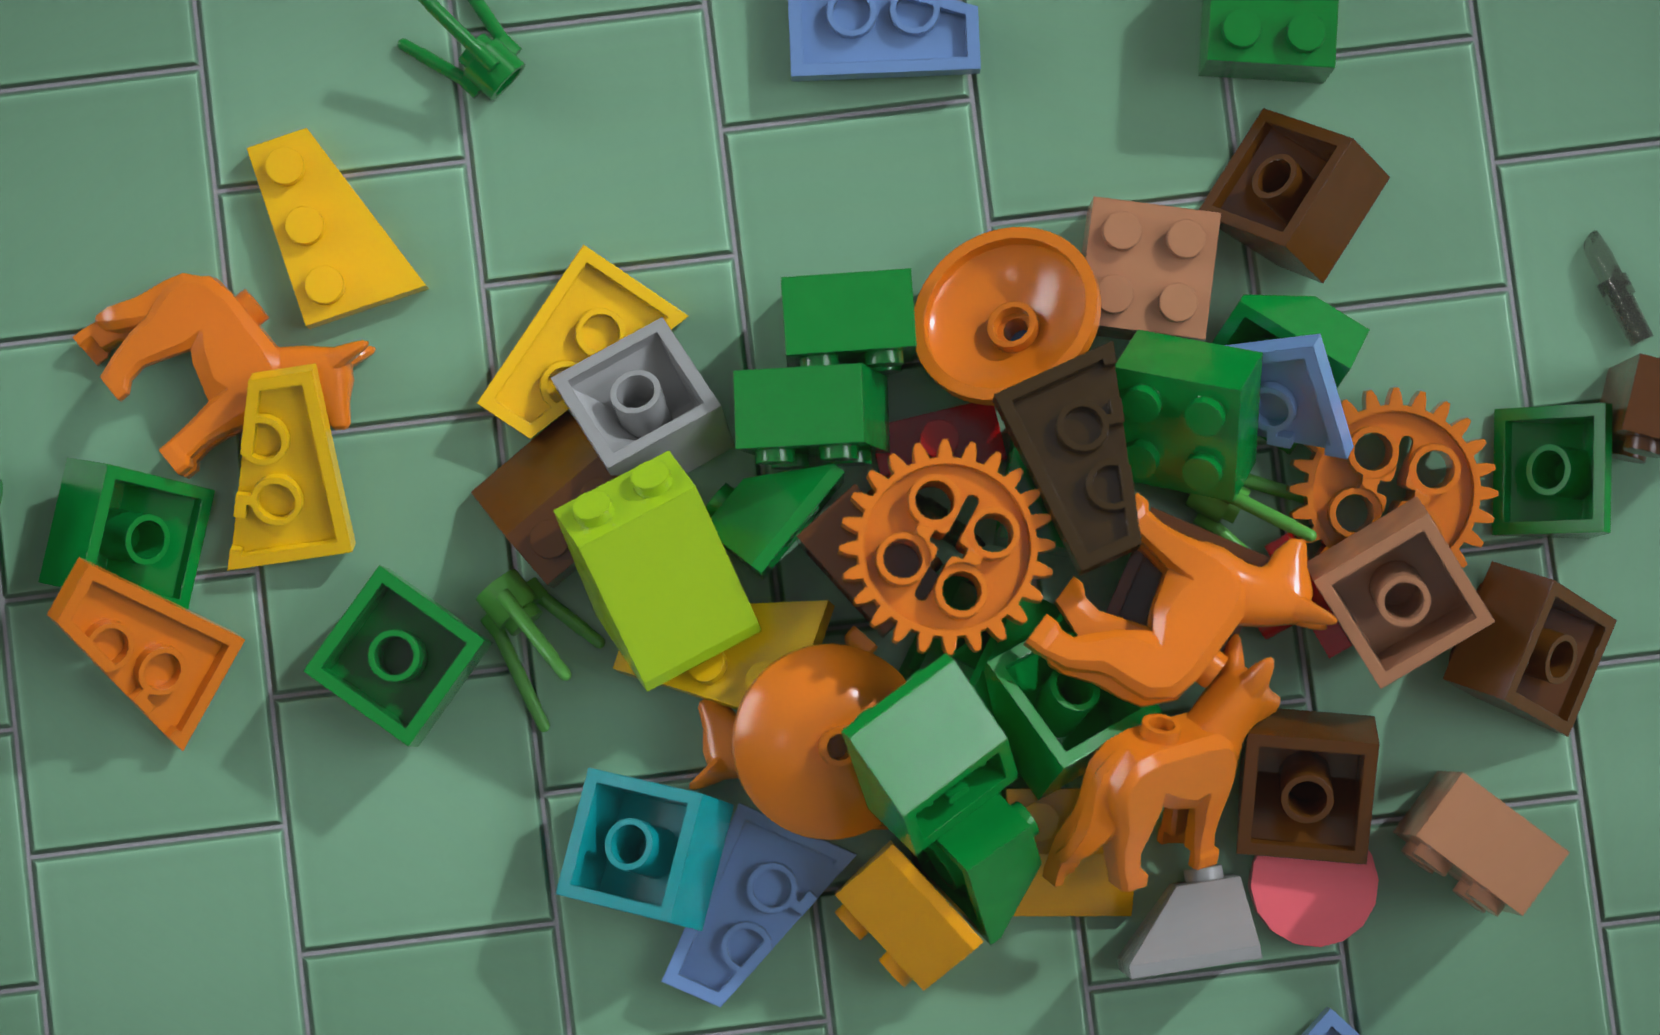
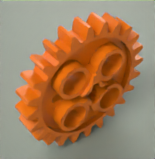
(1450, 504)
(894, 519)

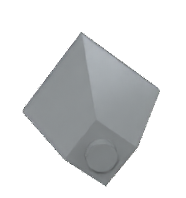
(645, 401)
(1193, 927)

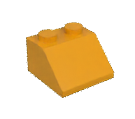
(1083, 891)
(907, 918)

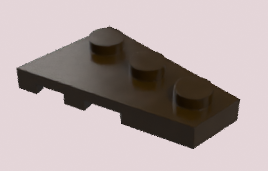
(1076, 454)

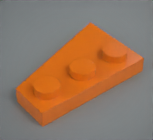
(146, 646)

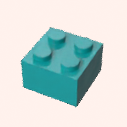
(645, 848)

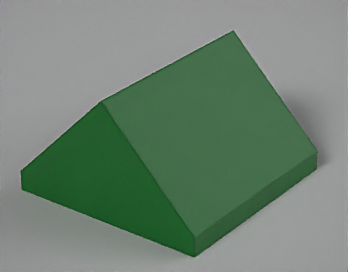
(1553, 471)

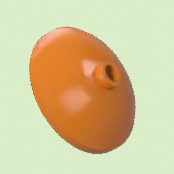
(989, 293)
(785, 735)

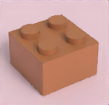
(1151, 267)
(1399, 592)
(1480, 843)

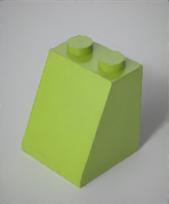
(656, 570)

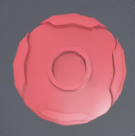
(1312, 899)

